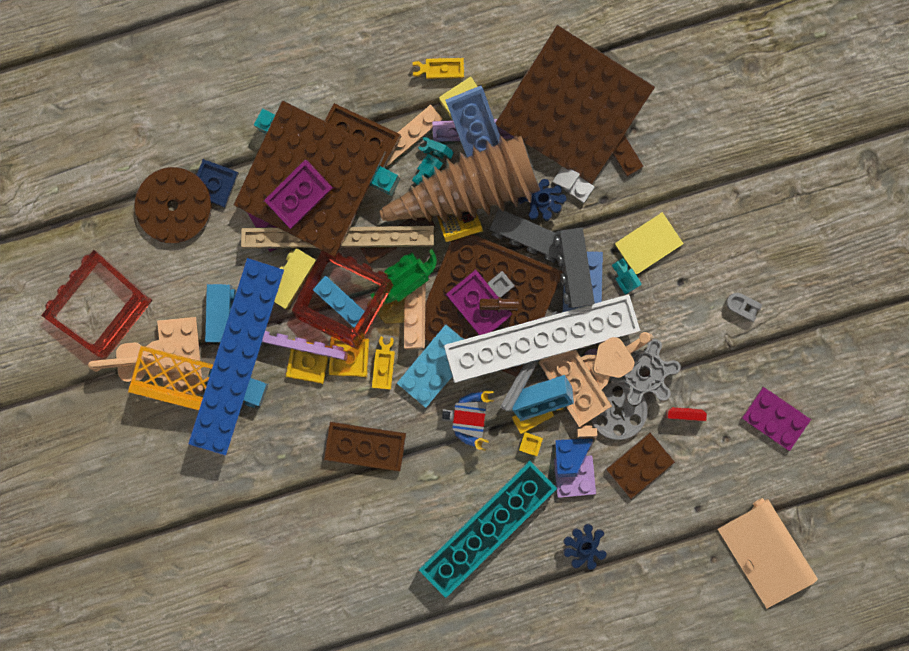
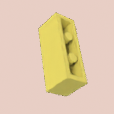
(294, 276)

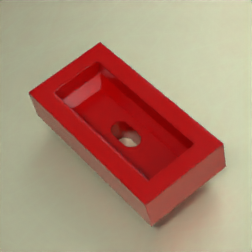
(686, 414)

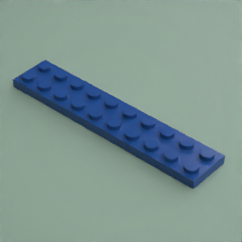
(236, 357)

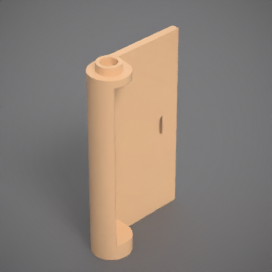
(776, 559)

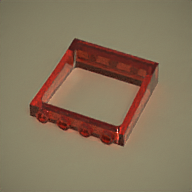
(121, 323)
(349, 336)

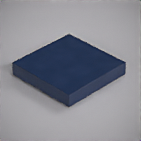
(218, 180)

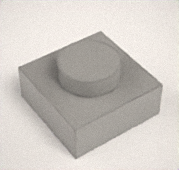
(500, 284)

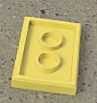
(648, 243)

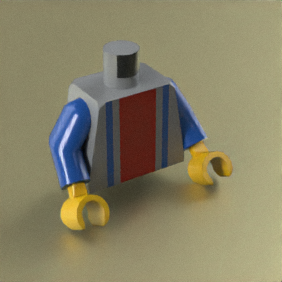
(469, 418)

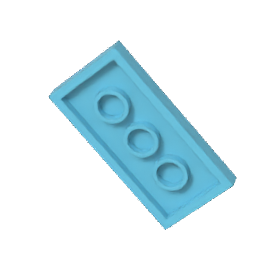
(430, 369)

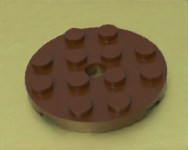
(156, 194)

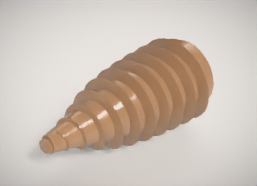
(472, 183)

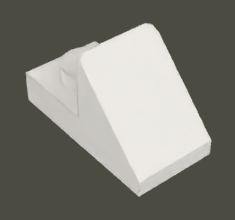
(573, 184)

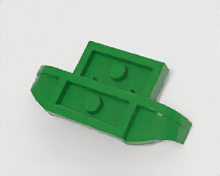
(408, 276)

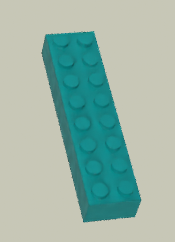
(487, 528)

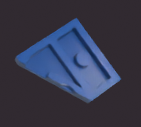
(571, 455)

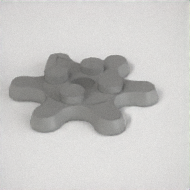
(658, 371)

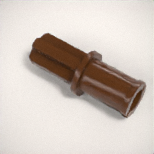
(498, 304)

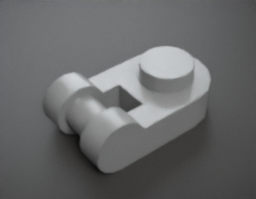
(737, 302)

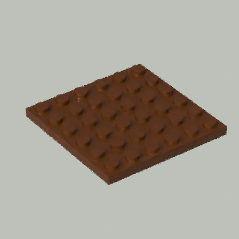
(574, 104)
(336, 154)
(532, 287)

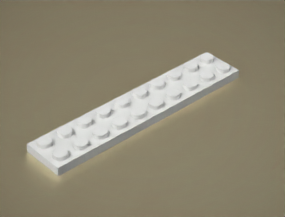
(541, 338)

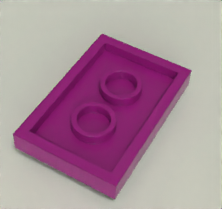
(298, 194)
(466, 299)
(776, 418)

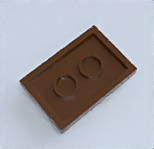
(640, 465)

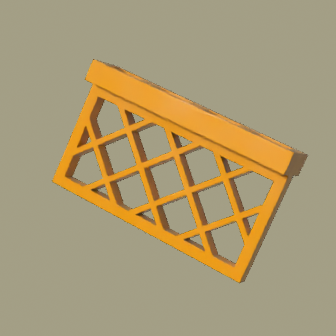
(163, 393)

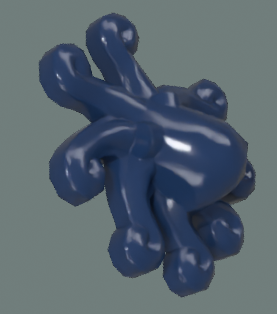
(545, 201)
(585, 546)

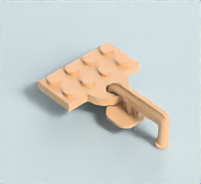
(175, 337)
(611, 360)

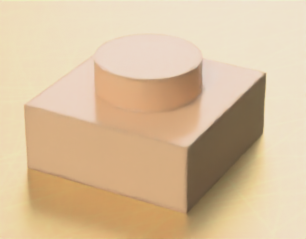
(586, 432)

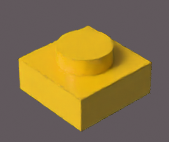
(530, 444)

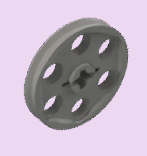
(628, 410)

